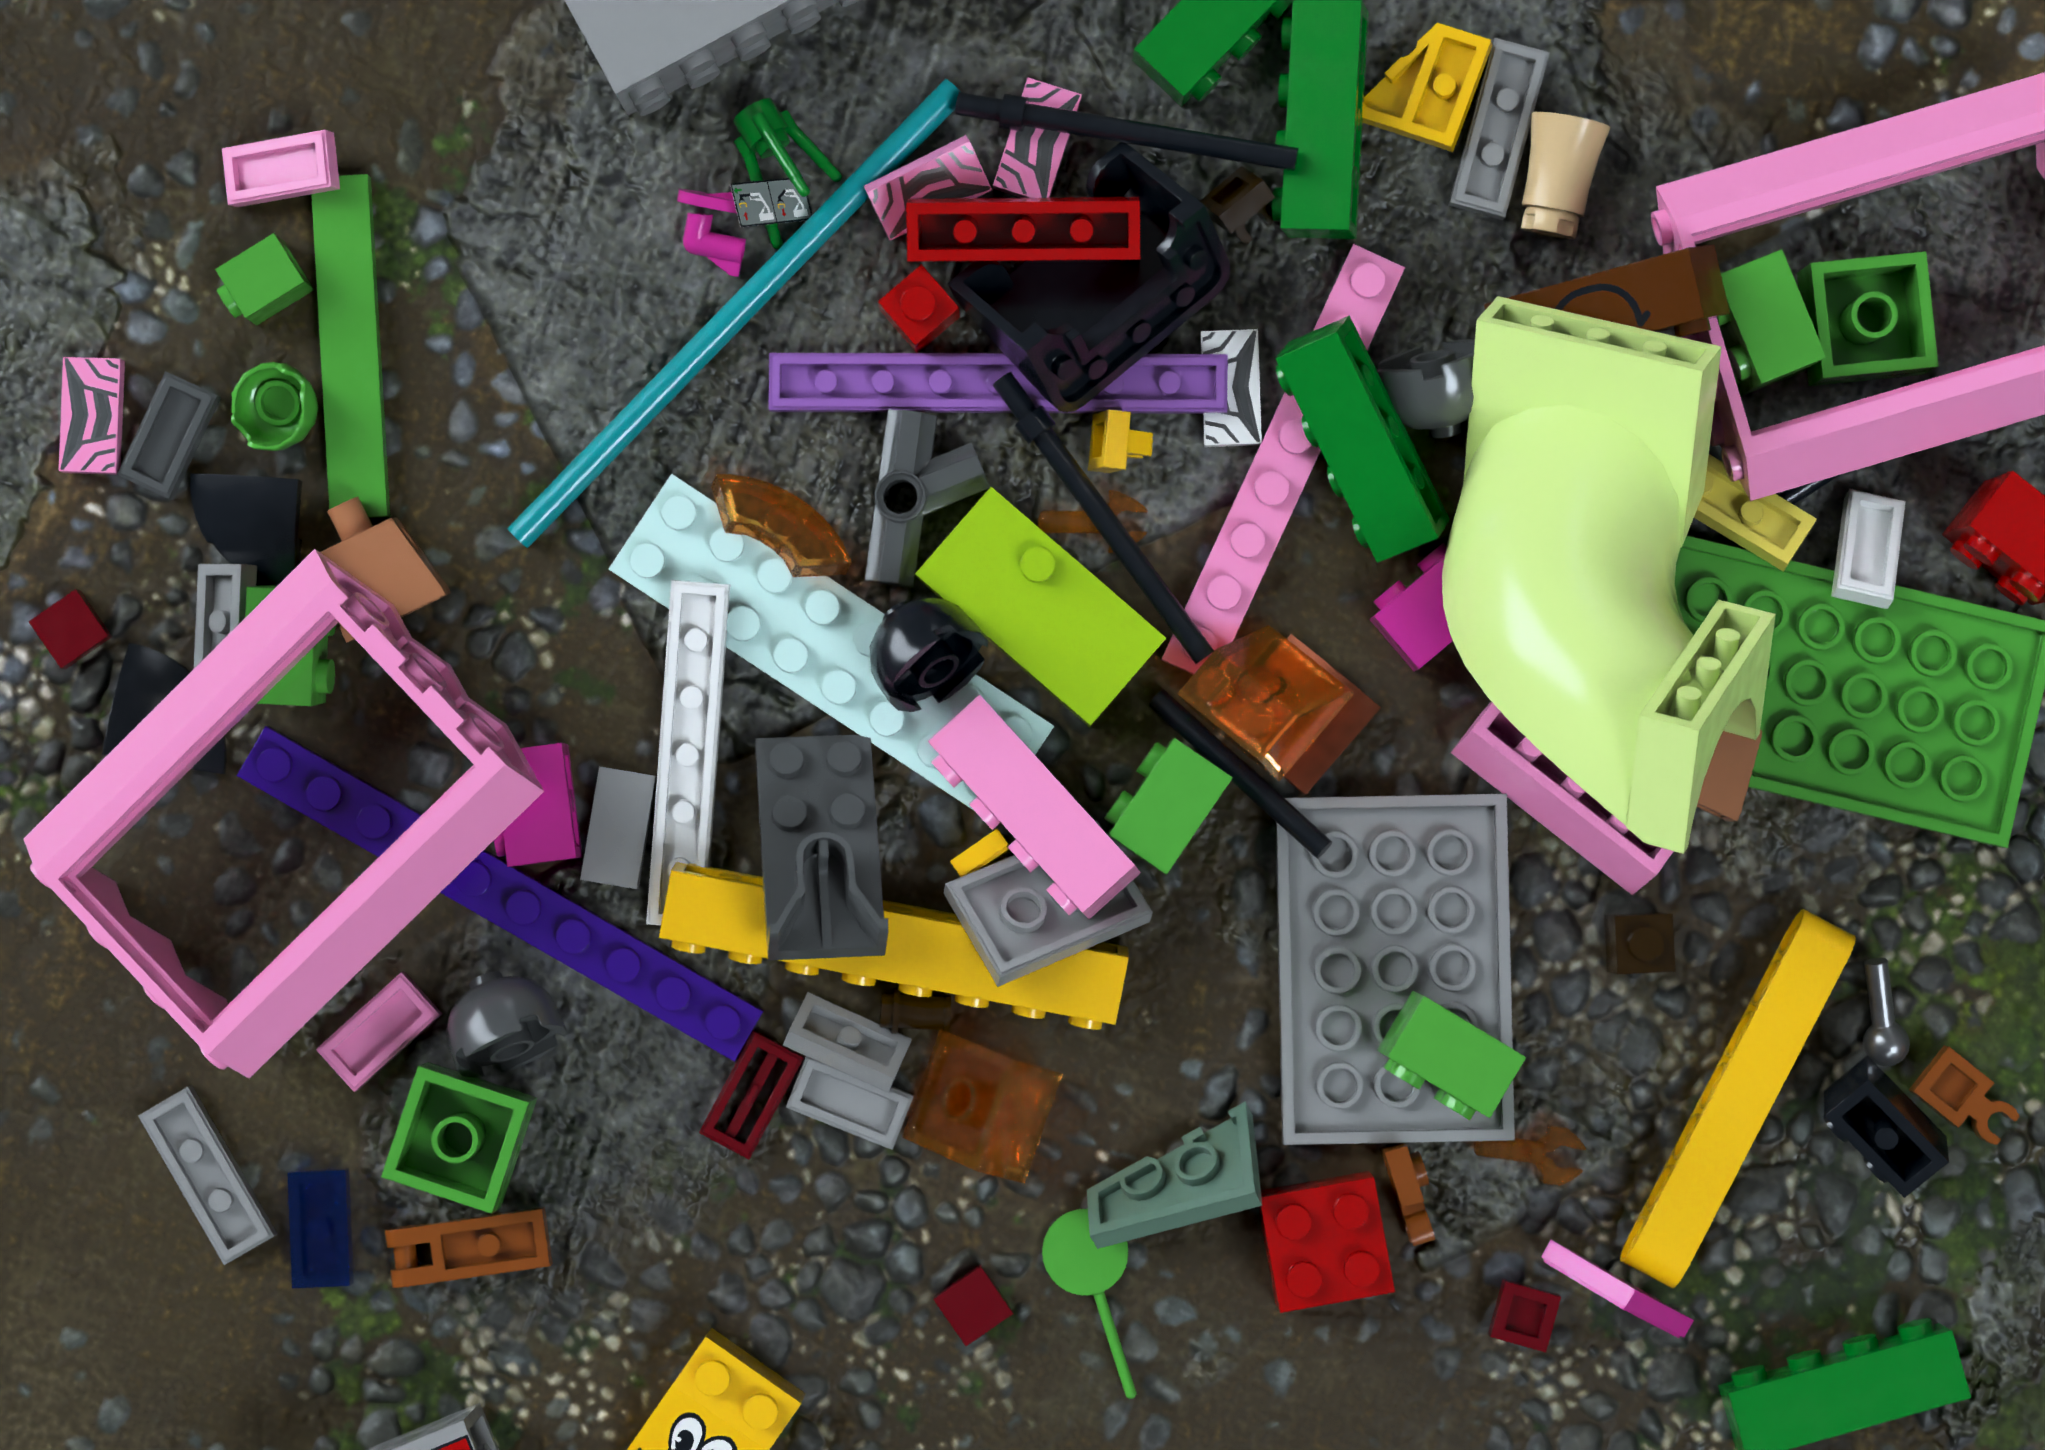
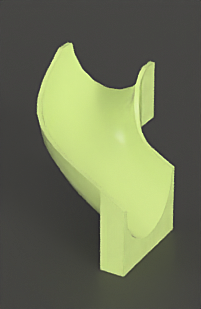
(1568, 552)

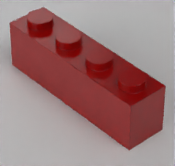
(1023, 229)

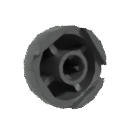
(1431, 387)
(502, 1023)

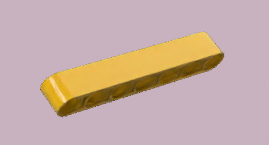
(1737, 1098)

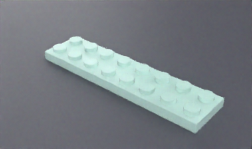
(800, 630)

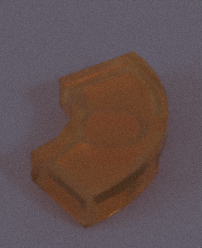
(782, 523)

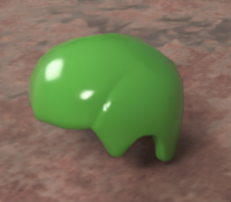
(273, 406)

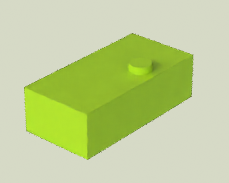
(1040, 606)

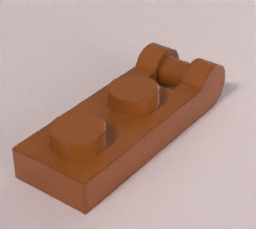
(471, 1247)

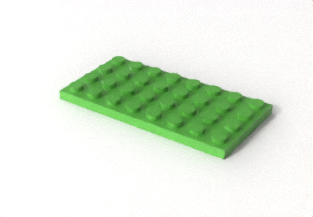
(1881, 709)

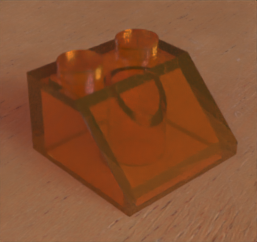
(1265, 698)
(982, 1107)

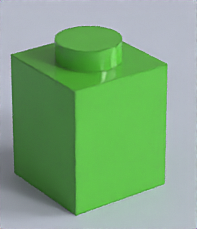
(262, 280)

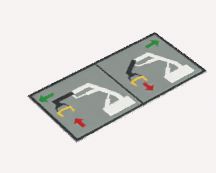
(769, 202)

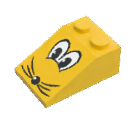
(721, 1403)

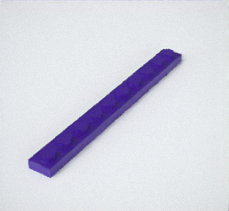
(510, 898)

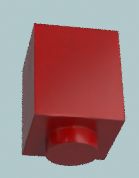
(919, 308)

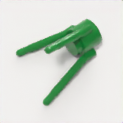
(766, 131)

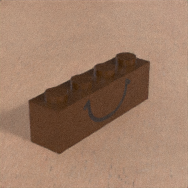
(1653, 294)

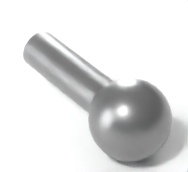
(1885, 1039)

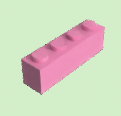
(1547, 794)
(1033, 807)

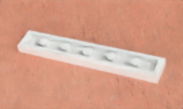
(688, 733)

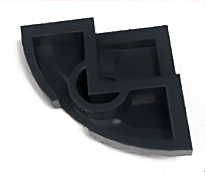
(251, 521)
(142, 684)

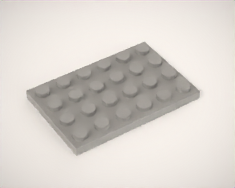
(1391, 908)

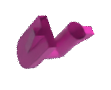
(721, 249)

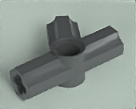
(938, 485)

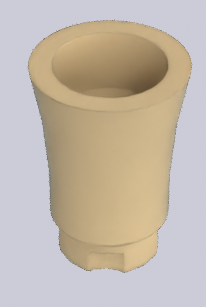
(1560, 172)

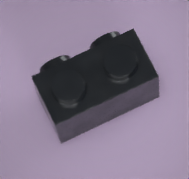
(1885, 1127)

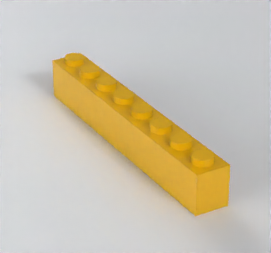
(922, 951)

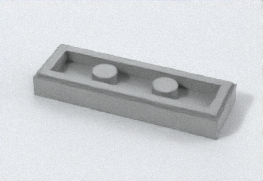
(1498, 129)
(207, 1174)

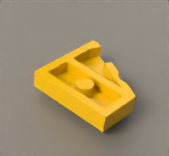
(1430, 88)

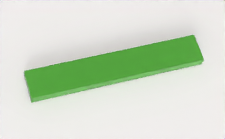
(351, 345)

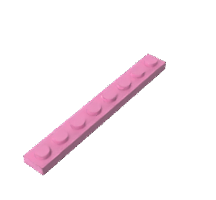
(1277, 474)

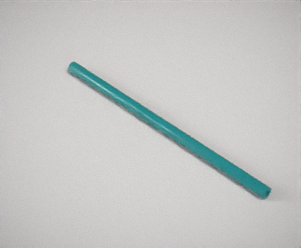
(733, 316)

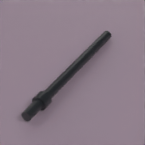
(1015, 113)
(1036, 427)

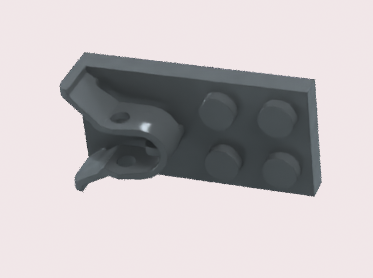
(819, 847)

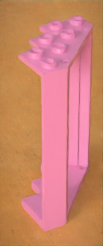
(1829, 173)
(191, 723)

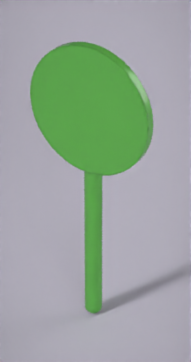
(1085, 1270)

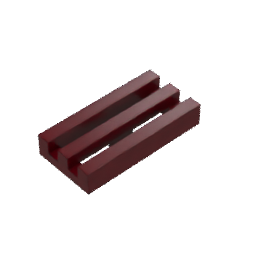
(775, 1051)

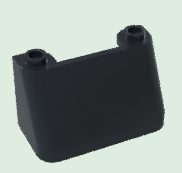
(1091, 320)

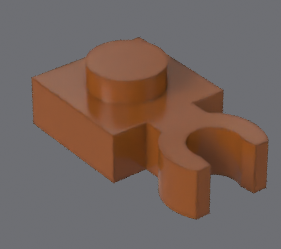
(1958, 1091)
(1406, 1177)

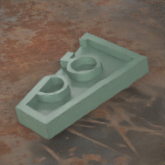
(1194, 1183)

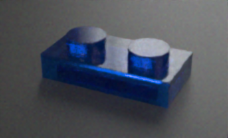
(320, 1228)

